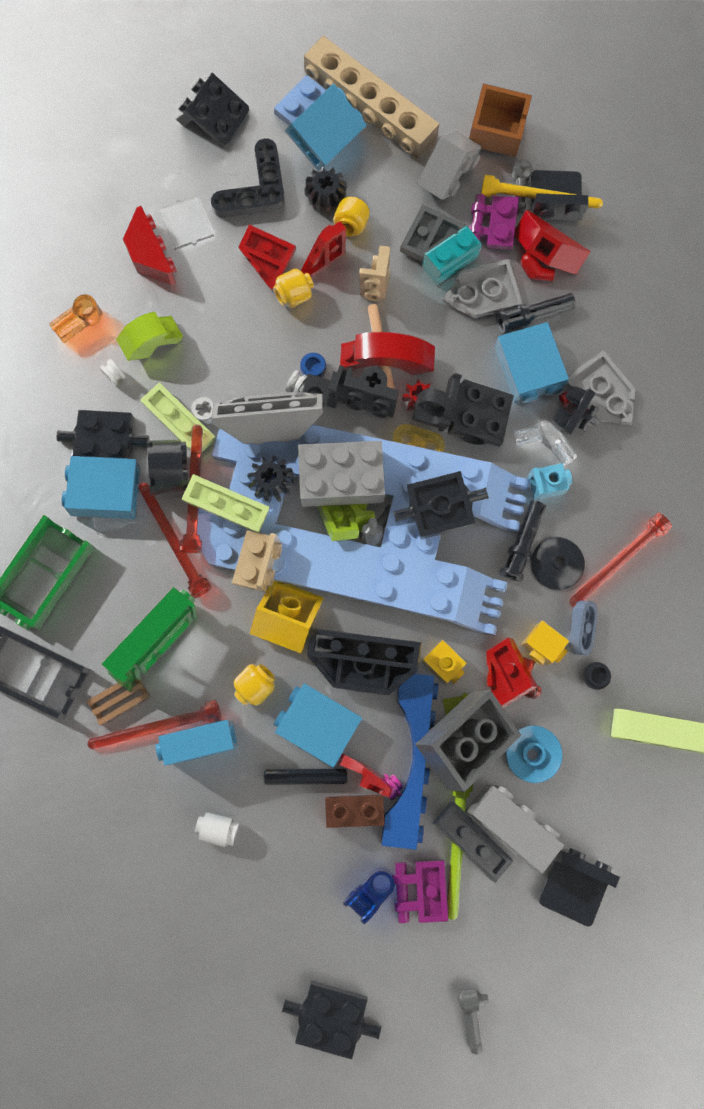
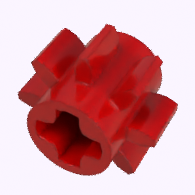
(413, 390)

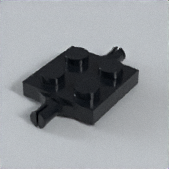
(103, 435)
(441, 505)
(331, 1019)

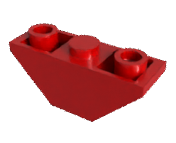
(550, 244)
(147, 249)

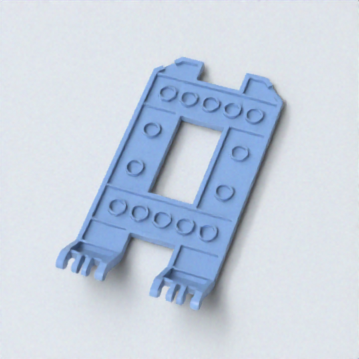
(404, 568)

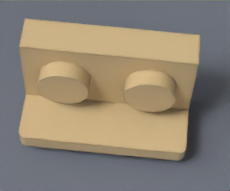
(375, 280)
(257, 560)

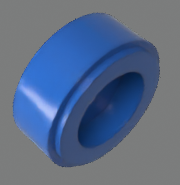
(313, 364)

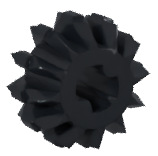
(325, 188)
(276, 485)

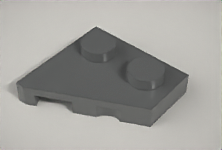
(428, 231)

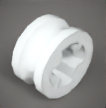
(112, 372)
(296, 382)
(200, 403)

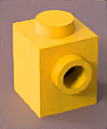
(545, 644)
(444, 663)

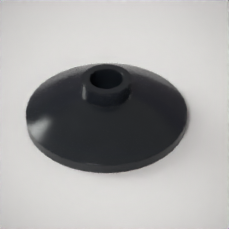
(545, 566)

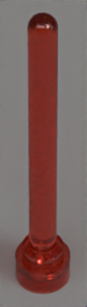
(657, 526)
(191, 541)
(197, 584)
(208, 713)

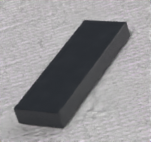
(472, 841)

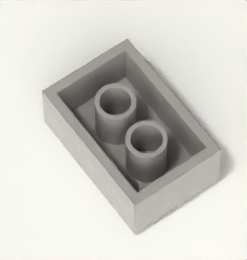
(341, 473)
(515, 827)

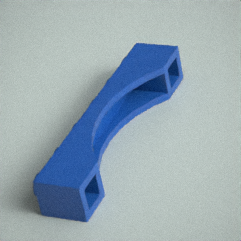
(402, 819)

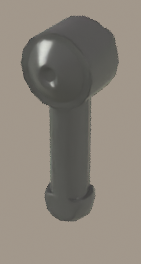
(521, 174)
(373, 530)
(471, 1003)

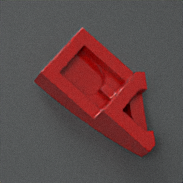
(371, 779)

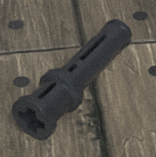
(525, 314)
(520, 551)

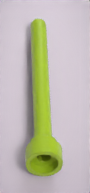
(456, 862)

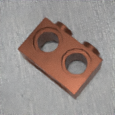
(354, 811)

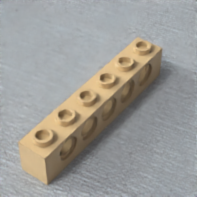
(331, 65)

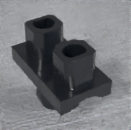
(581, 399)

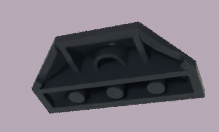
(363, 661)

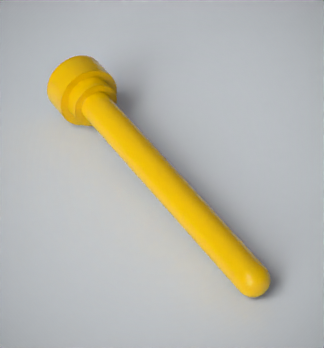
(492, 186)

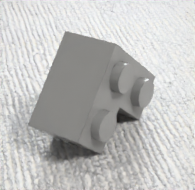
(449, 159)

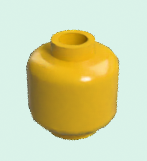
(353, 215)
(293, 288)
(254, 684)

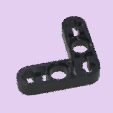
(265, 188)

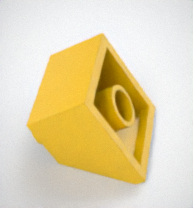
(286, 616)

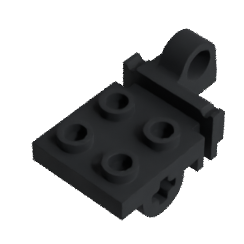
(358, 394)
(467, 409)

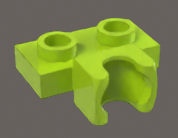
(345, 521)

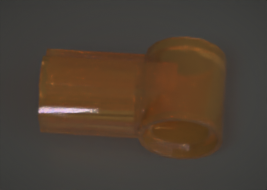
(74, 321)

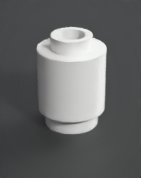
(216, 829)

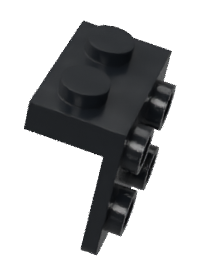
(213, 109)
(558, 205)
(576, 886)

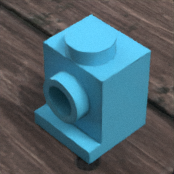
(543, 487)

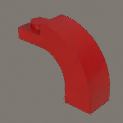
(389, 349)

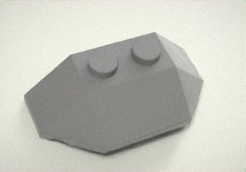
(268, 416)

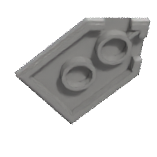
(484, 290)
(613, 390)

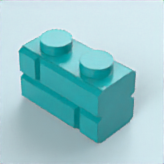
(451, 255)

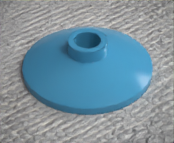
(547, 759)

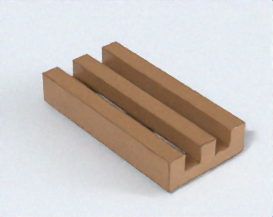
(97, 710)

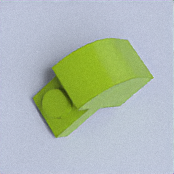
(146, 333)

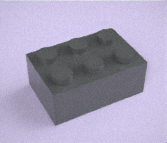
(468, 740)

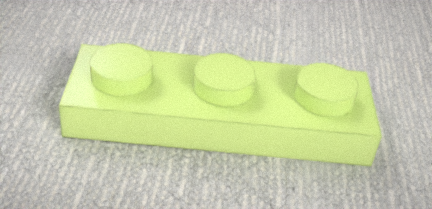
(174, 416)
(225, 503)

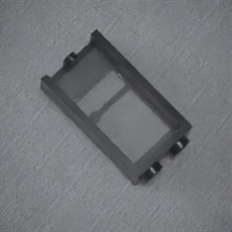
(39, 675)

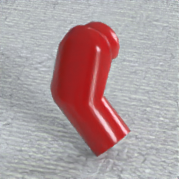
(534, 270)

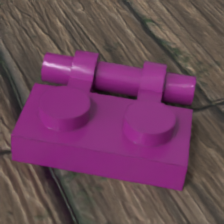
(502, 221)
(430, 891)

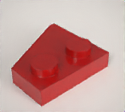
(327, 248)
(266, 254)
(508, 673)

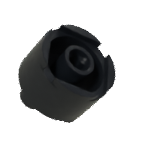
(165, 467)

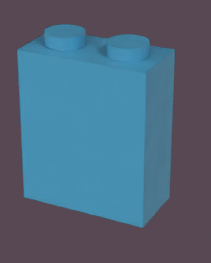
(326, 127)
(531, 363)
(101, 487)
(317, 724)
(196, 743)

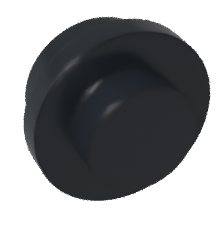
(596, 675)

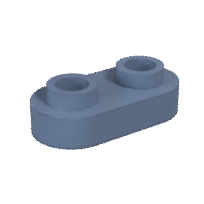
(583, 627)

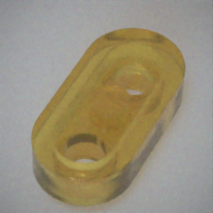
(418, 437)

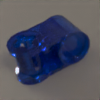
(366, 898)

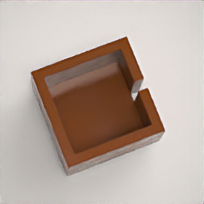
(500, 119)

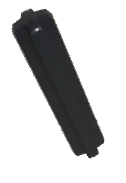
(304, 776)

